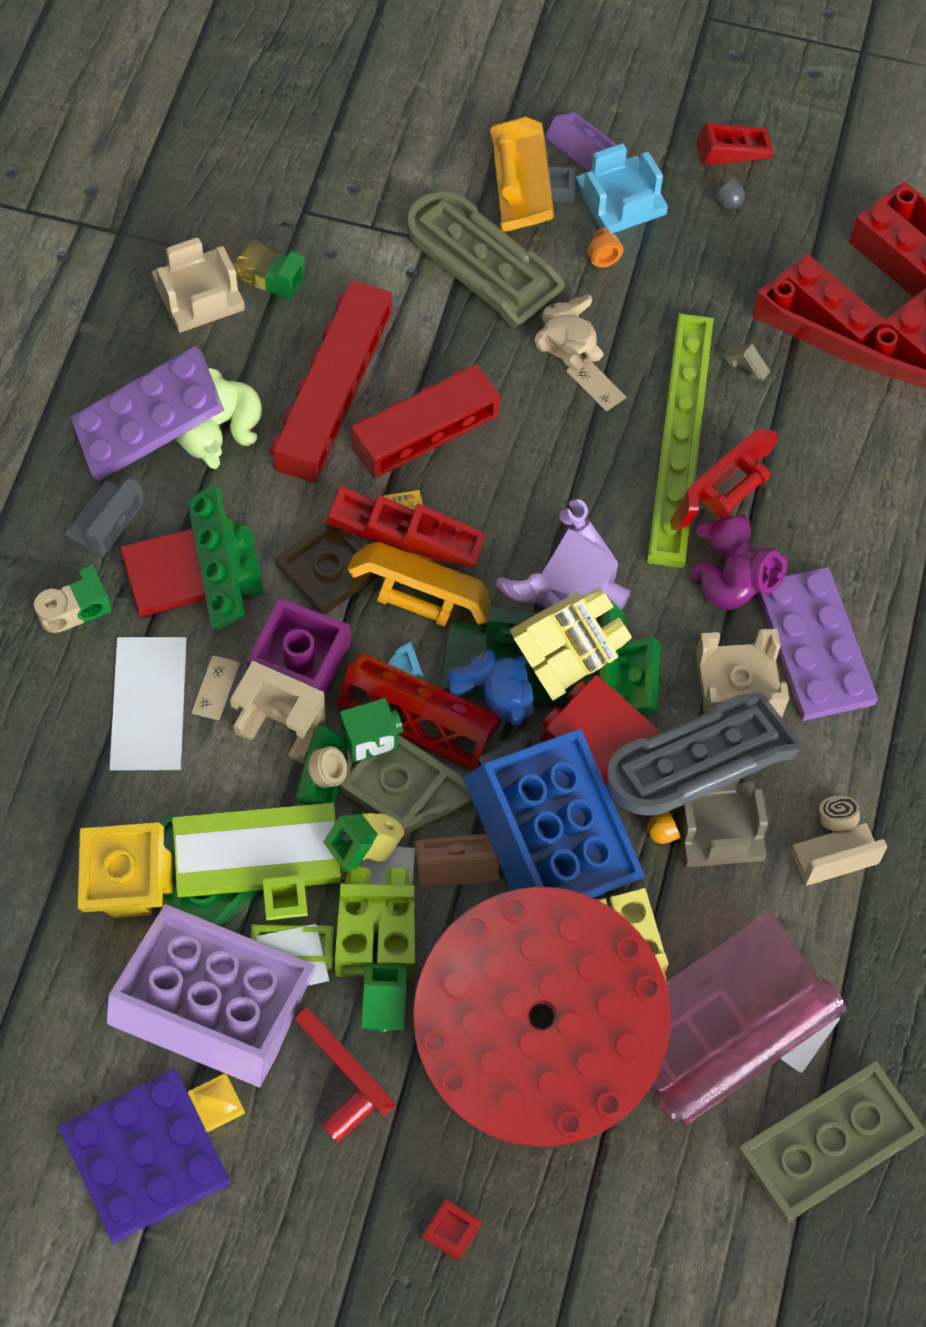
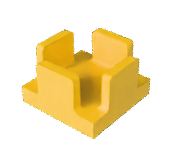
(124, 869)

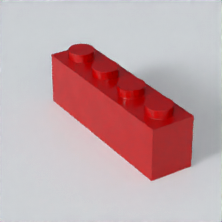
(425, 421)

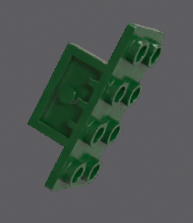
(470, 639)

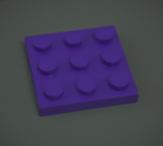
(144, 1155)

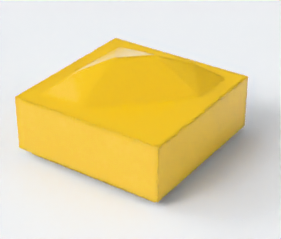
(216, 1102)

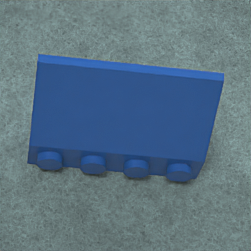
(553, 819)

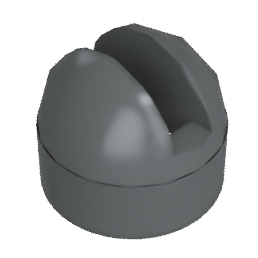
(731, 195)

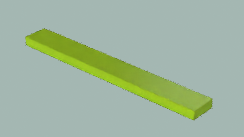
(680, 437)

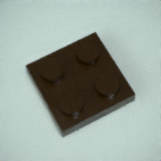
(320, 567)

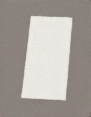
(148, 703)

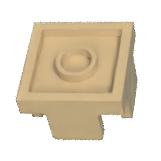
(197, 285)

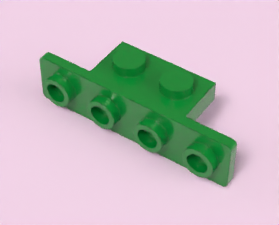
(224, 557)
(635, 670)

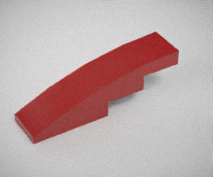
(407, 529)

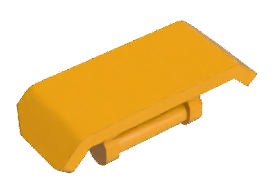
(522, 173)
(423, 576)

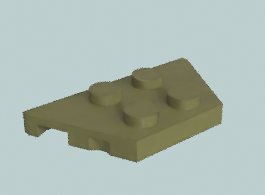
(405, 786)

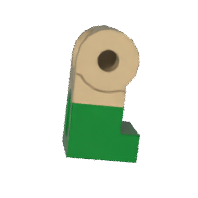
(73, 603)

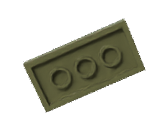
(831, 1141)

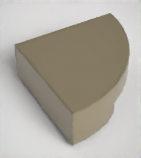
(748, 359)

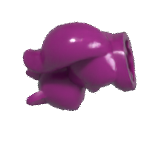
(745, 569)

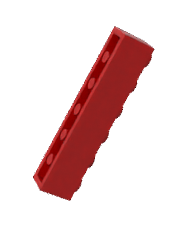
(332, 381)

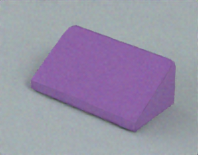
(577, 138)

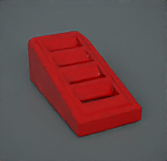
(714, 148)

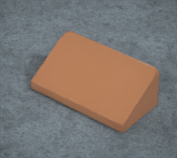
(456, 861)

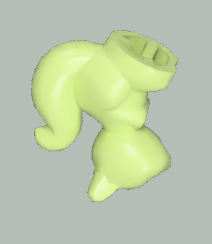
(240, 405)

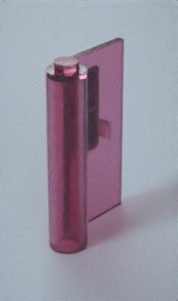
(742, 1021)

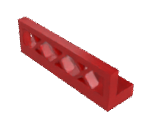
(426, 701)

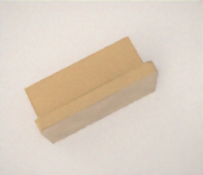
(837, 854)

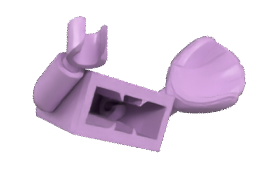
(578, 564)

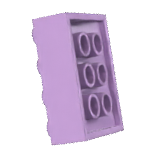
(209, 995)

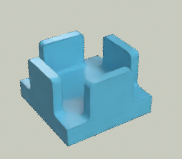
(622, 189)

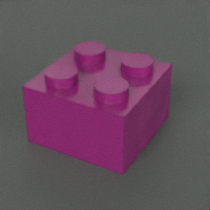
(302, 645)

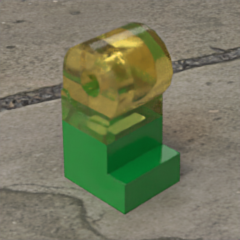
(270, 269)

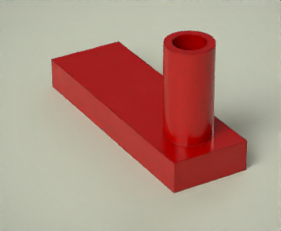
(367, 1096)

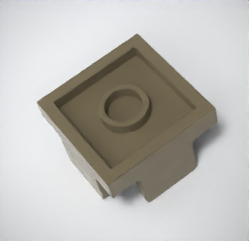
(724, 826)

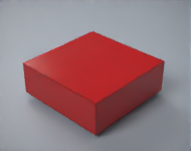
(452, 1229)

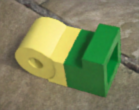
(367, 837)

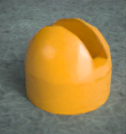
(662, 828)

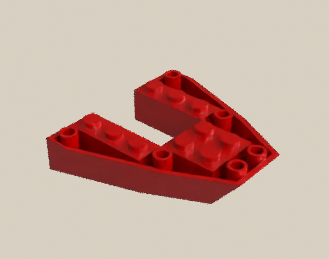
(831, 317)

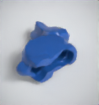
(503, 684)

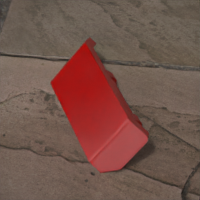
(741, 457)

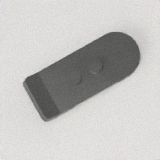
(700, 755)

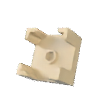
(740, 670)
(282, 698)

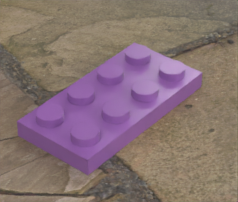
(147, 413)
(818, 645)

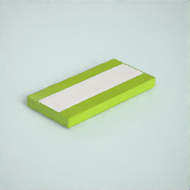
(243, 847)

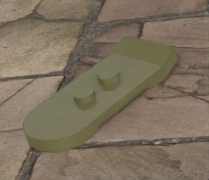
(482, 256)

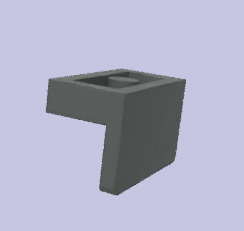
(106, 516)

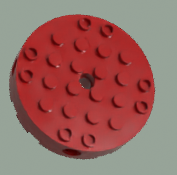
(605, 1006)

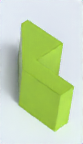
(285, 897)

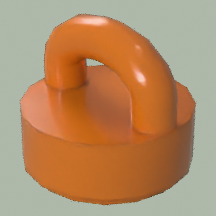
(604, 248)

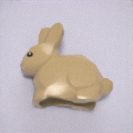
(568, 335)

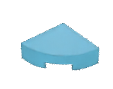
(406, 660)

